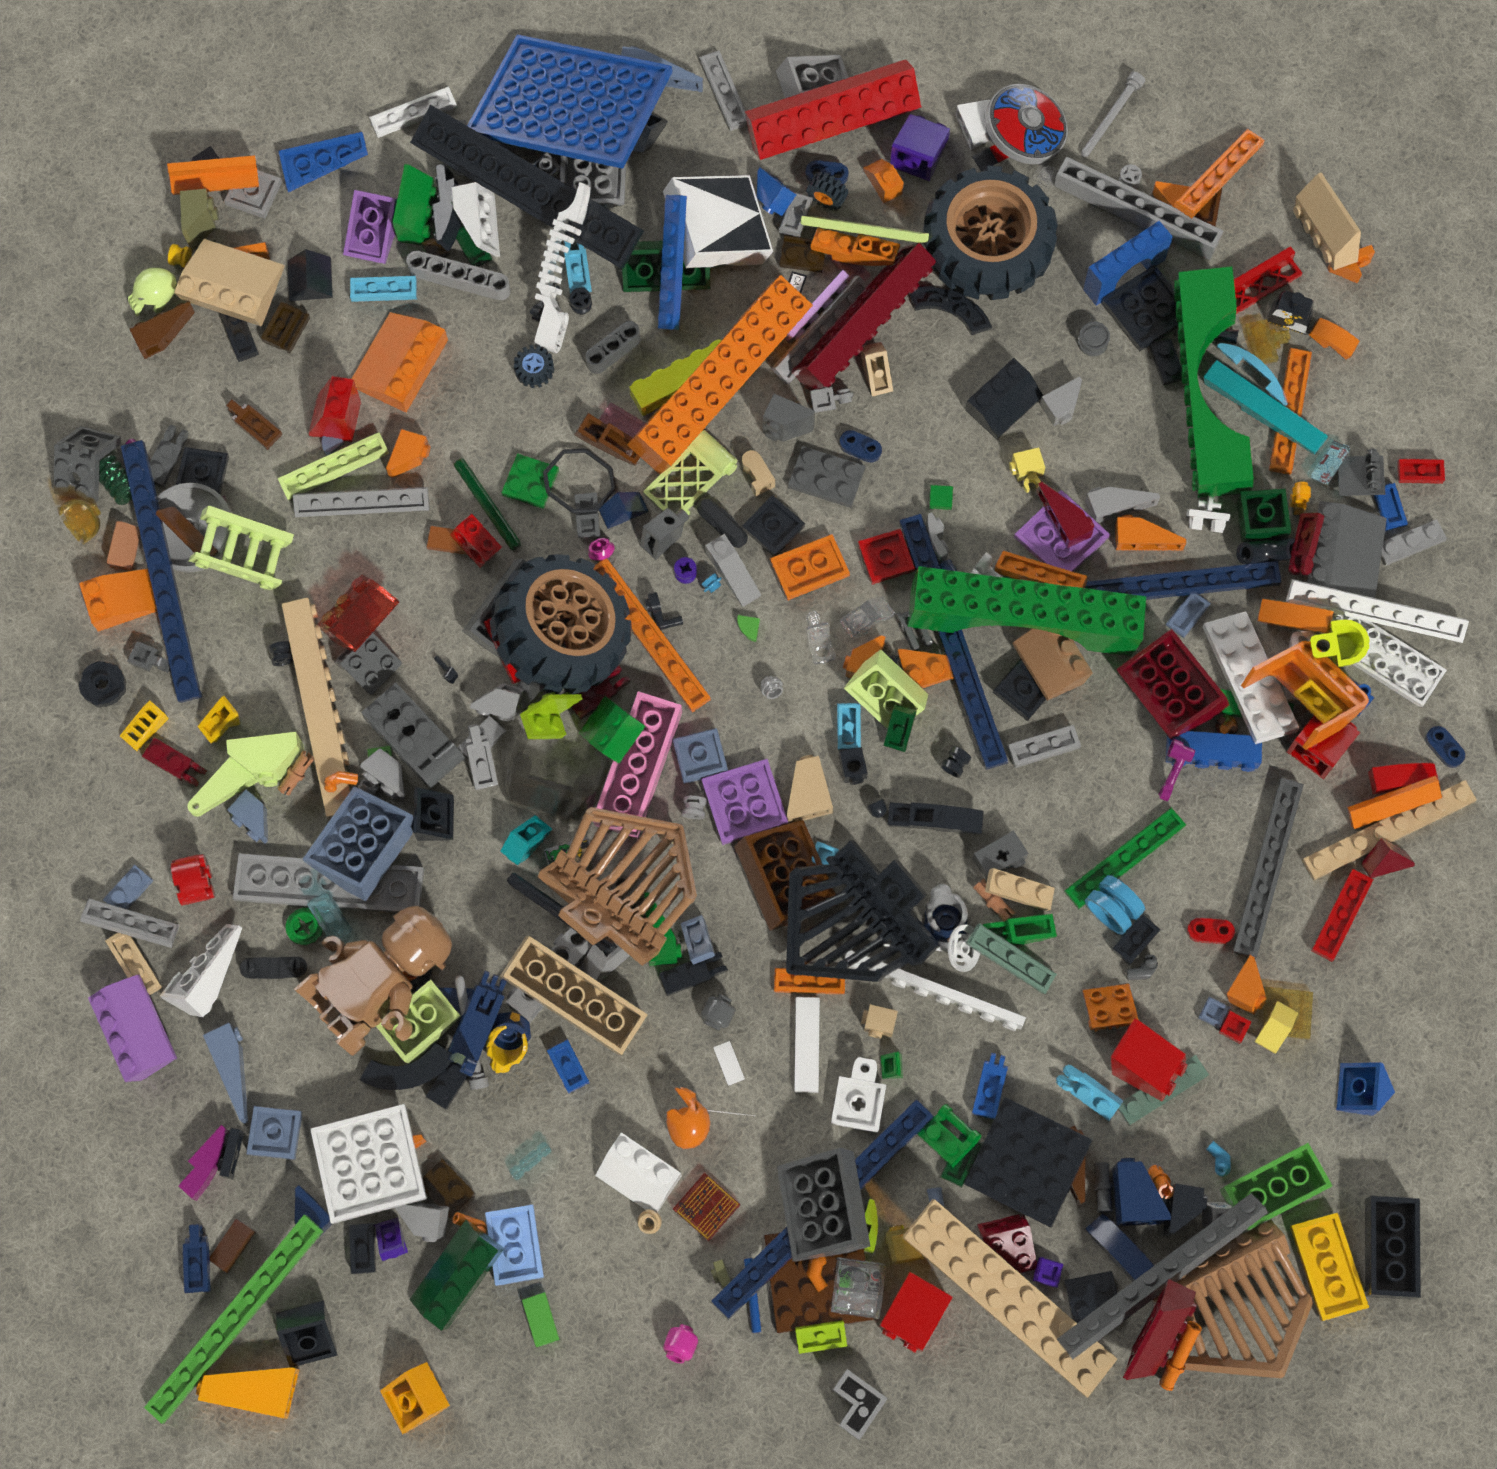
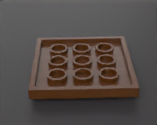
(798, 1301)

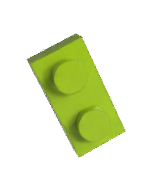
(821, 1336)

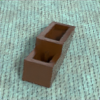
(606, 438)

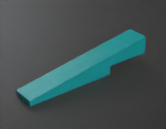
(1264, 408)

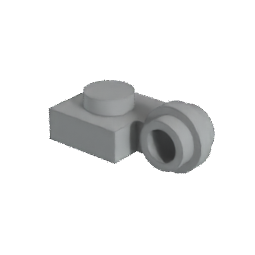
(825, 400)

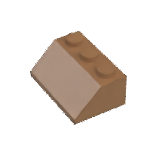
(1052, 662)

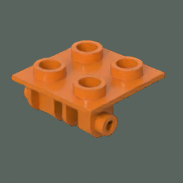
(1110, 1007)

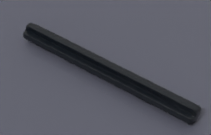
(550, 905)

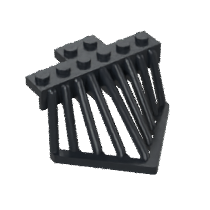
(886, 899)

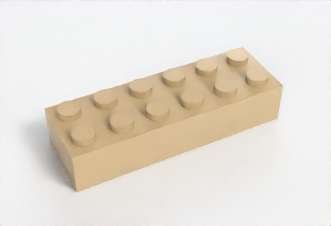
(573, 995)

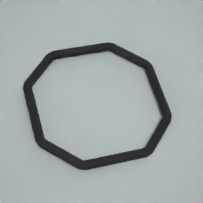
(561, 502)

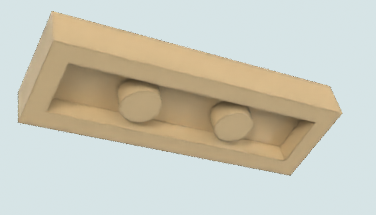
(1019, 889)
(133, 961)

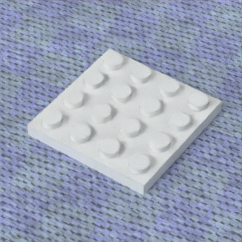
(368, 1163)

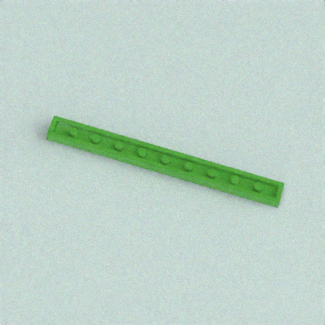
(233, 1319)

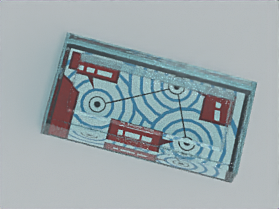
(1328, 461)

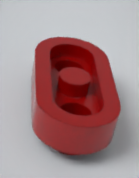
(1211, 931)

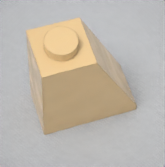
(809, 791)

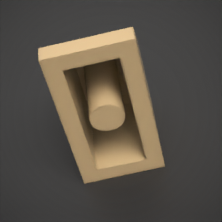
(877, 368)

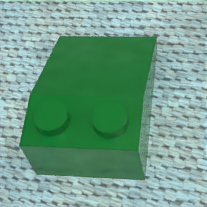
(611, 730)

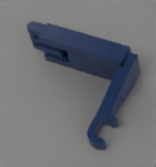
(476, 1023)

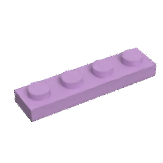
(823, 301)

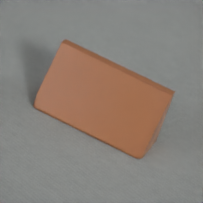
(123, 546)

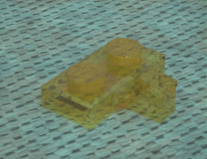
(1265, 341)

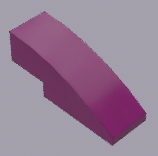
(205, 1164)

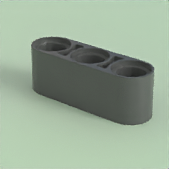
(617, 338)

